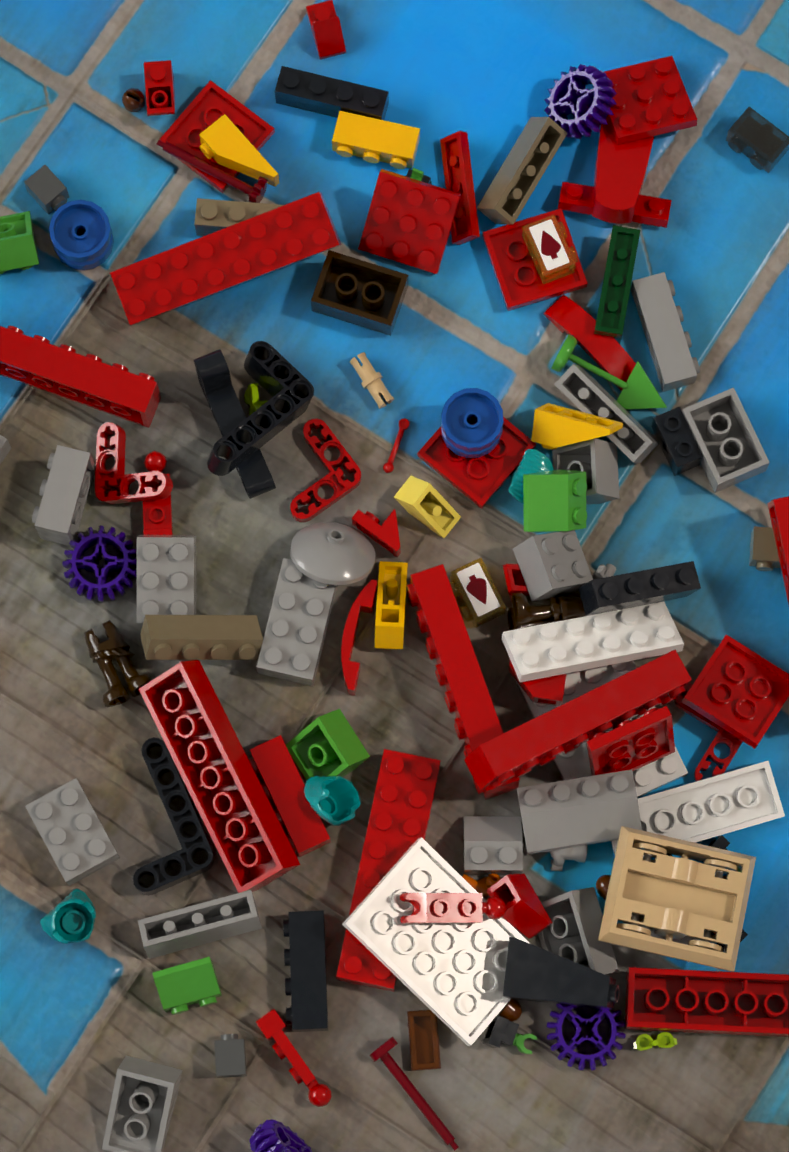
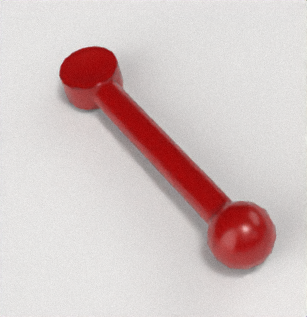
(403, 425)

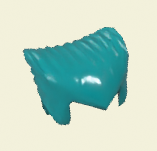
(532, 462)
(332, 798)
(71, 919)

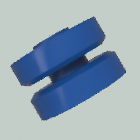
(83, 219)
(467, 407)

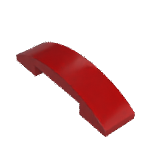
(602, 349)
(363, 603)

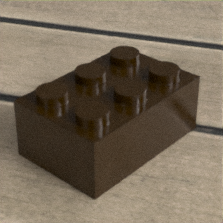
(359, 292)

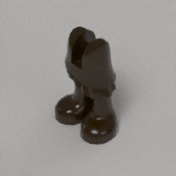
(524, 615)
(115, 650)

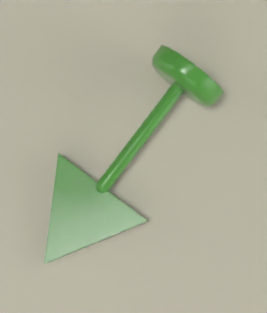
(636, 392)

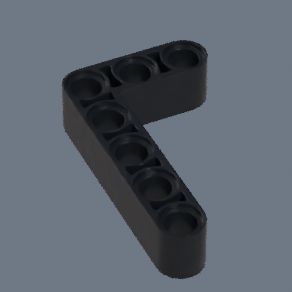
(228, 413)
(273, 422)
(179, 820)

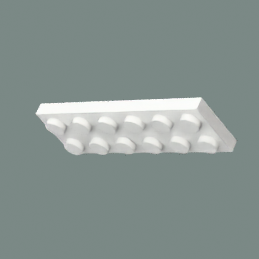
(592, 641)
(712, 805)

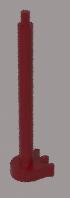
(255, 193)
(382, 1053)

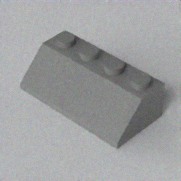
(578, 811)

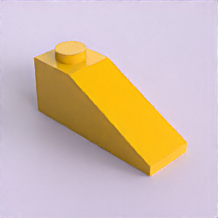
(234, 151)
(561, 426)
(391, 605)

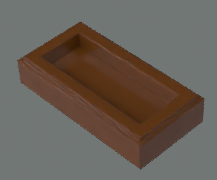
(423, 1040)

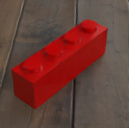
(286, 790)

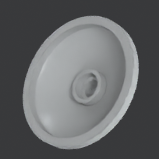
(332, 553)

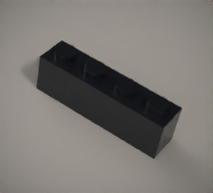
(329, 95)
(639, 588)
(307, 971)

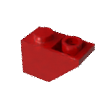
(159, 88)
(543, 690)
(522, 904)

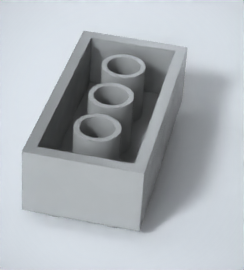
(296, 626)

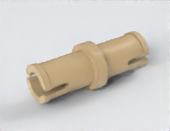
(371, 380)

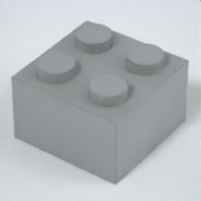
(552, 564)

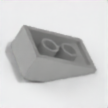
(141, 1106)

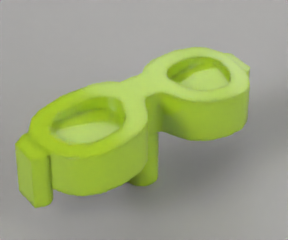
(252, 397)
(663, 1040)

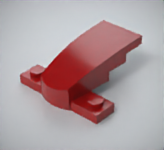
(617, 185)

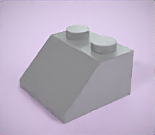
(599, 462)
(493, 845)

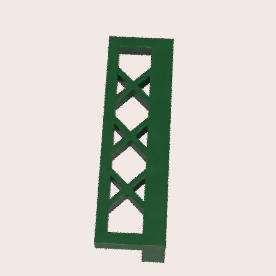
(617, 282)

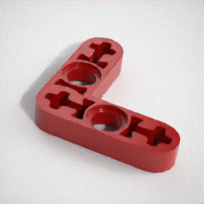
(116, 476)
(333, 478)
(721, 737)

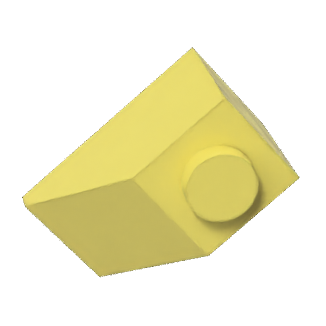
(427, 506)

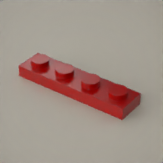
(460, 180)

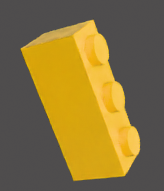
(375, 140)

